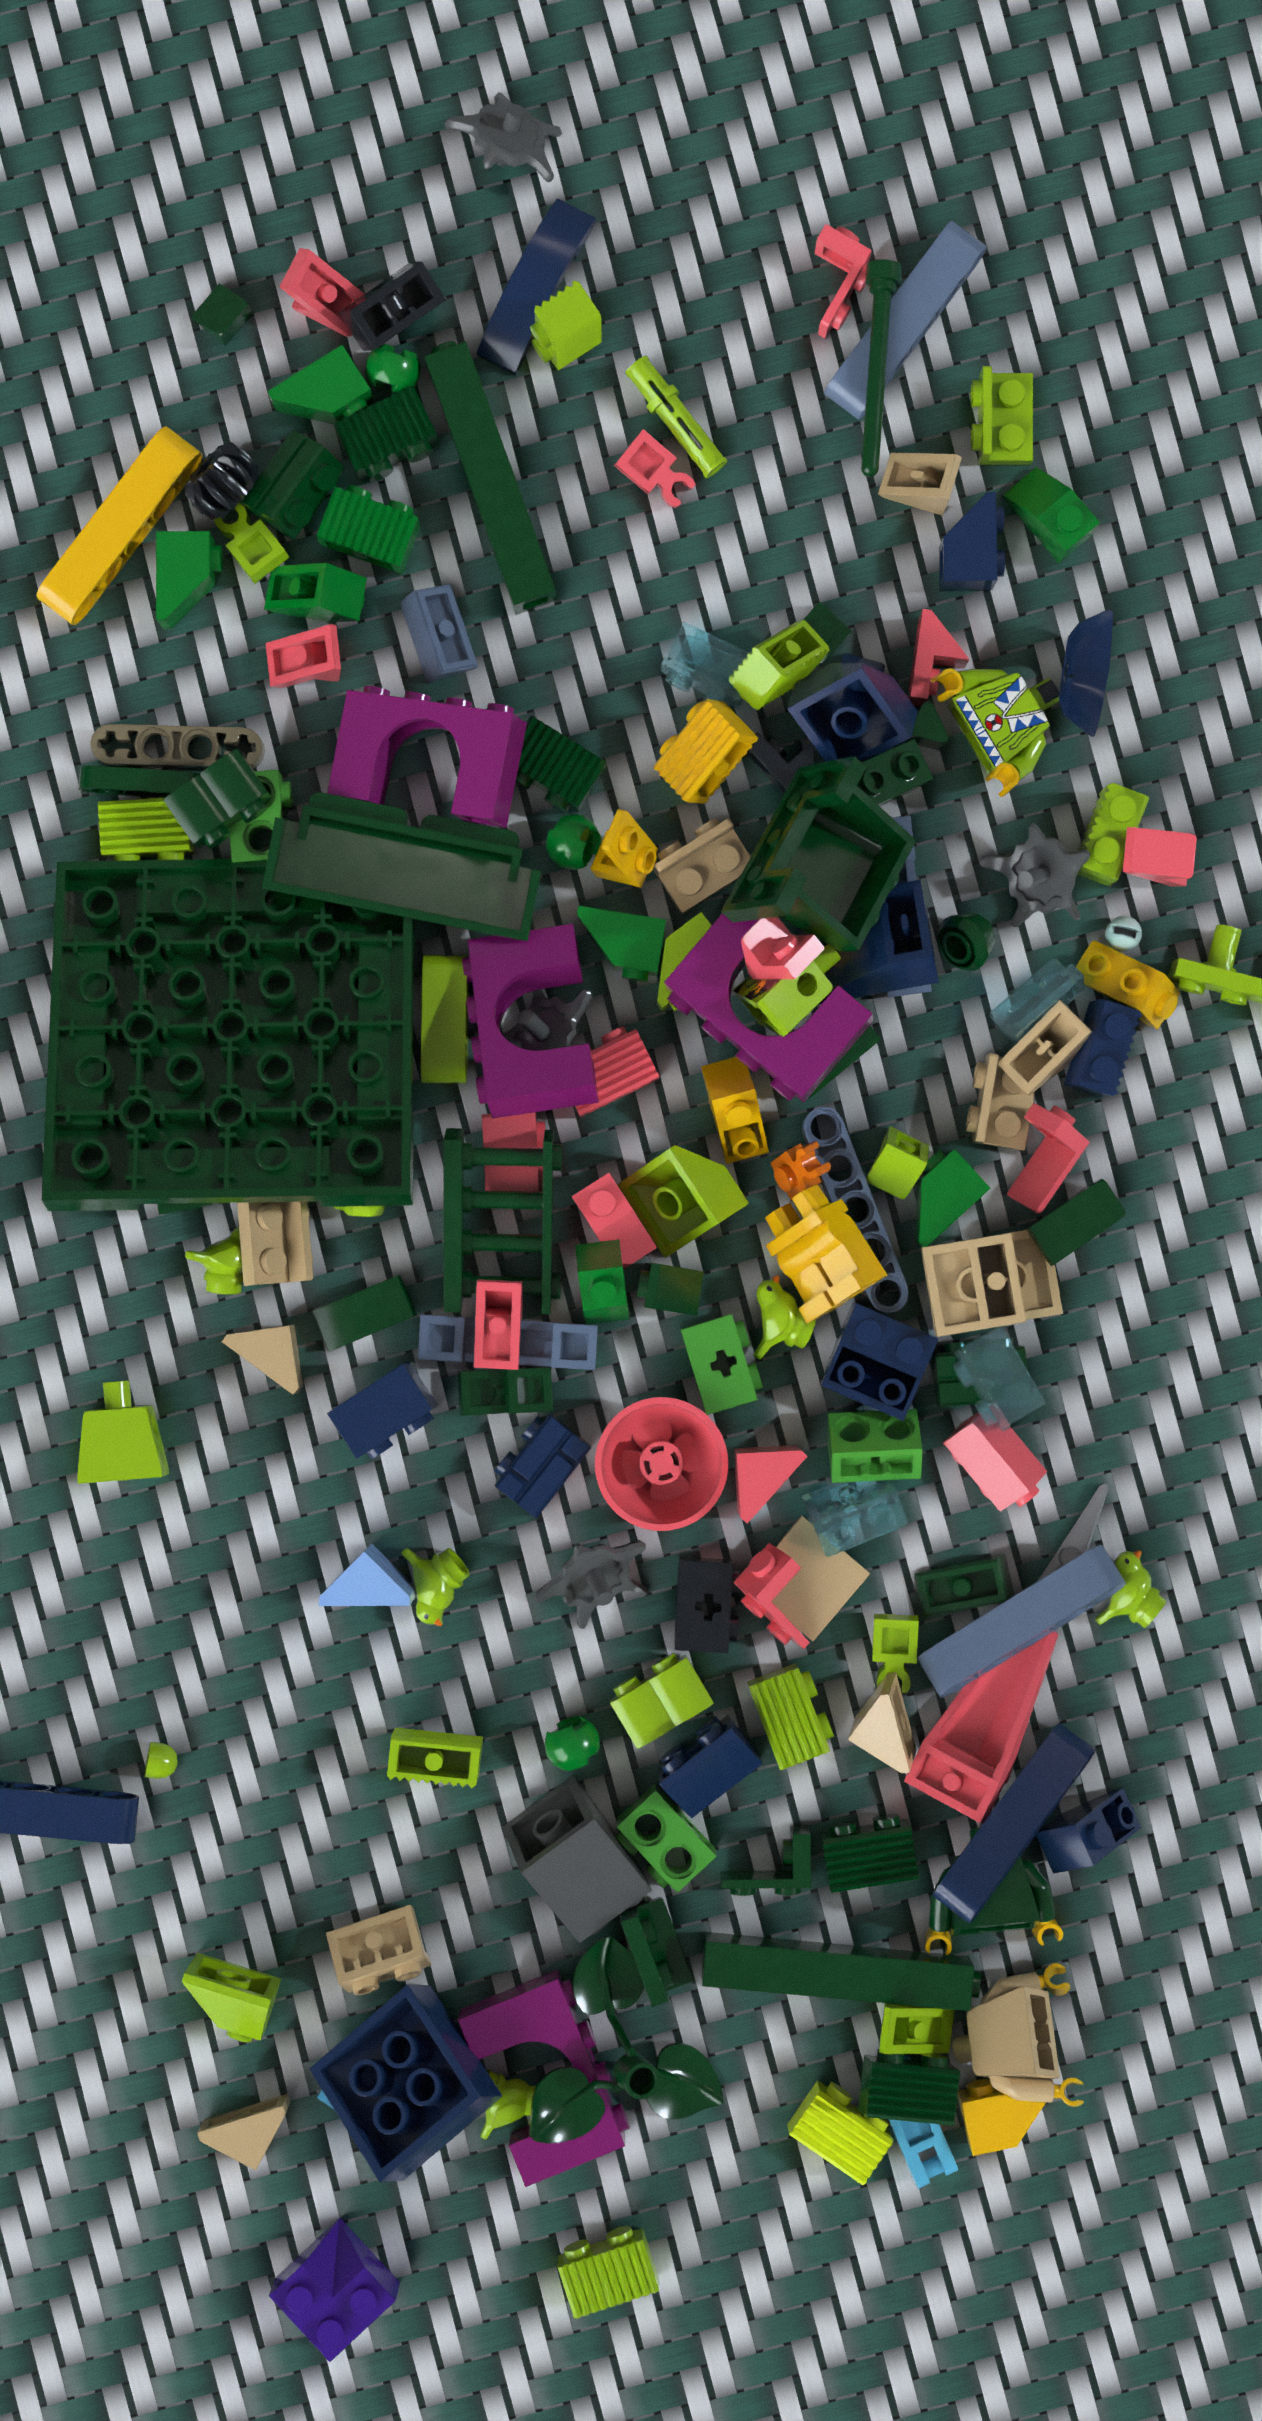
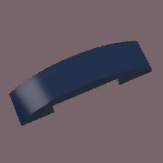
(532, 281)

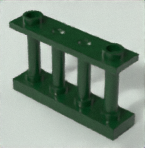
(461, 1199)

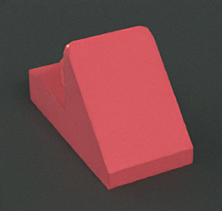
(319, 290)
(935, 647)
(304, 657)
(1160, 855)
(775, 952)
(498, 1324)

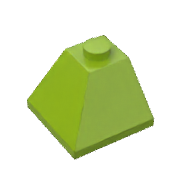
(681, 1197)
(232, 1995)

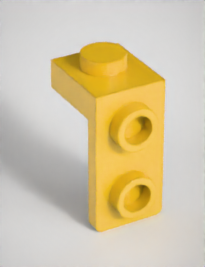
(625, 852)
(1129, 983)

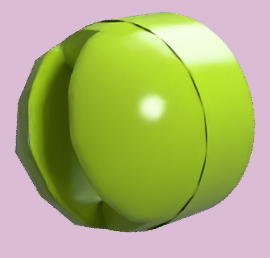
(160, 1761)

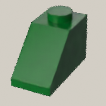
(324, 390)
(1052, 513)
(184, 572)
(316, 592)
(626, 940)
(944, 1194)
(602, 1282)

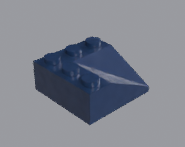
(405, 2083)

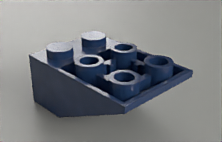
(895, 951)

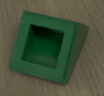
(222, 314)

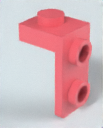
(844, 251)
(1051, 1160)
(761, 1583)

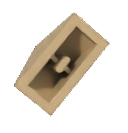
(920, 480)
(1045, 1048)
(272, 1352)
(884, 1726)
(245, 2131)

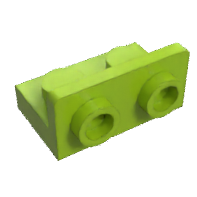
(1004, 418)

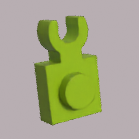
(252, 545)
(895, 1644)

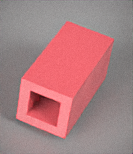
(996, 1462)

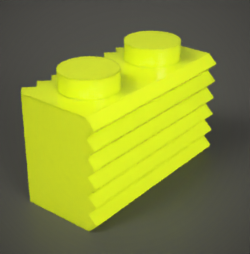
(840, 2132)

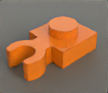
(798, 1169)

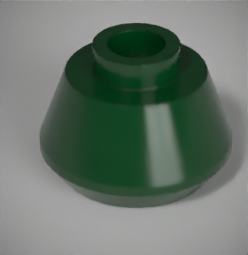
(966, 940)

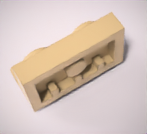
(703, 865)
(1000, 1108)
(275, 1242)
(378, 1951)

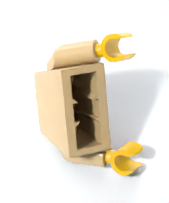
(1015, 2039)

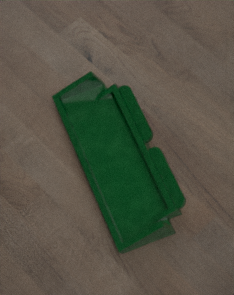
(375, 862)

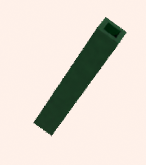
(490, 476)
(839, 1971)

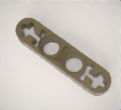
(178, 742)

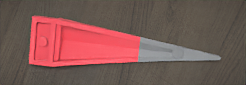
(980, 1733)

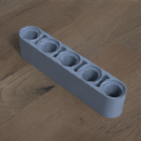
(911, 313)
(856, 1187)
(1021, 1621)

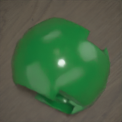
(387, 367)
(573, 841)
(572, 1743)

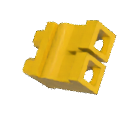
(822, 1252)

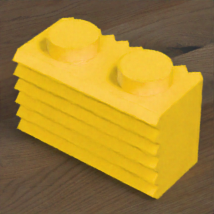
(704, 751)

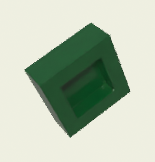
(828, 628)

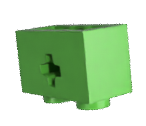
(716, 1390)

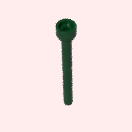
(883, 278)

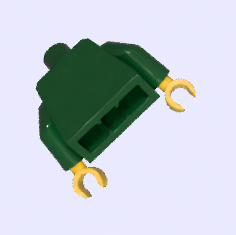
(1017, 1904)

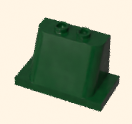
(823, 858)

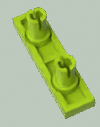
(1218, 971)

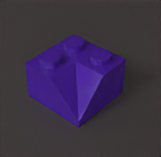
(334, 2289)

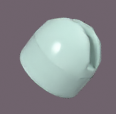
(1122, 942)

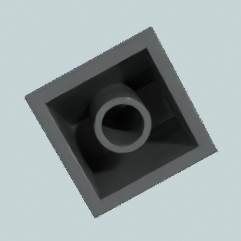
(575, 1860)

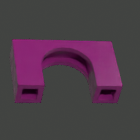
(378, 725)
(795, 1061)
(517, 1078)
(546, 2014)

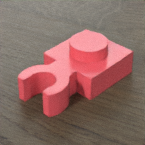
(649, 464)

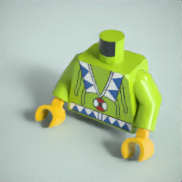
(1000, 719)

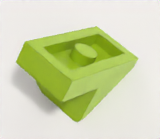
(898, 1163)
(915, 2029)

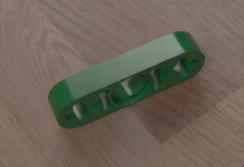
(131, 781)

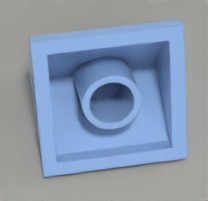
(370, 1582)

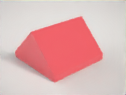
(761, 1473)

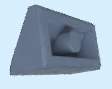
(438, 633)

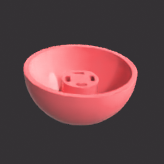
(682, 1490)

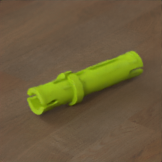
(643, 376)

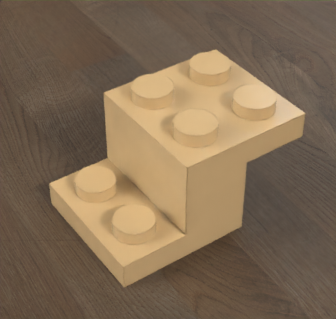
(989, 1283)

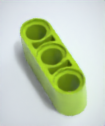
(444, 1020)

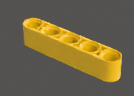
(119, 525)

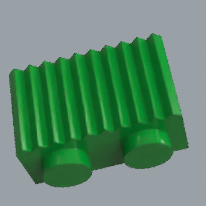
(369, 528)

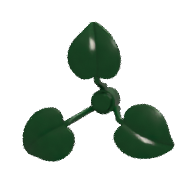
(675, 2089)

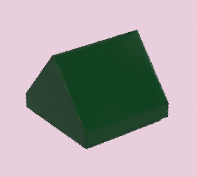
(929, 729)

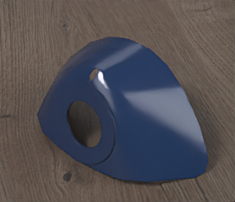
(1089, 661)

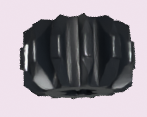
(221, 481)

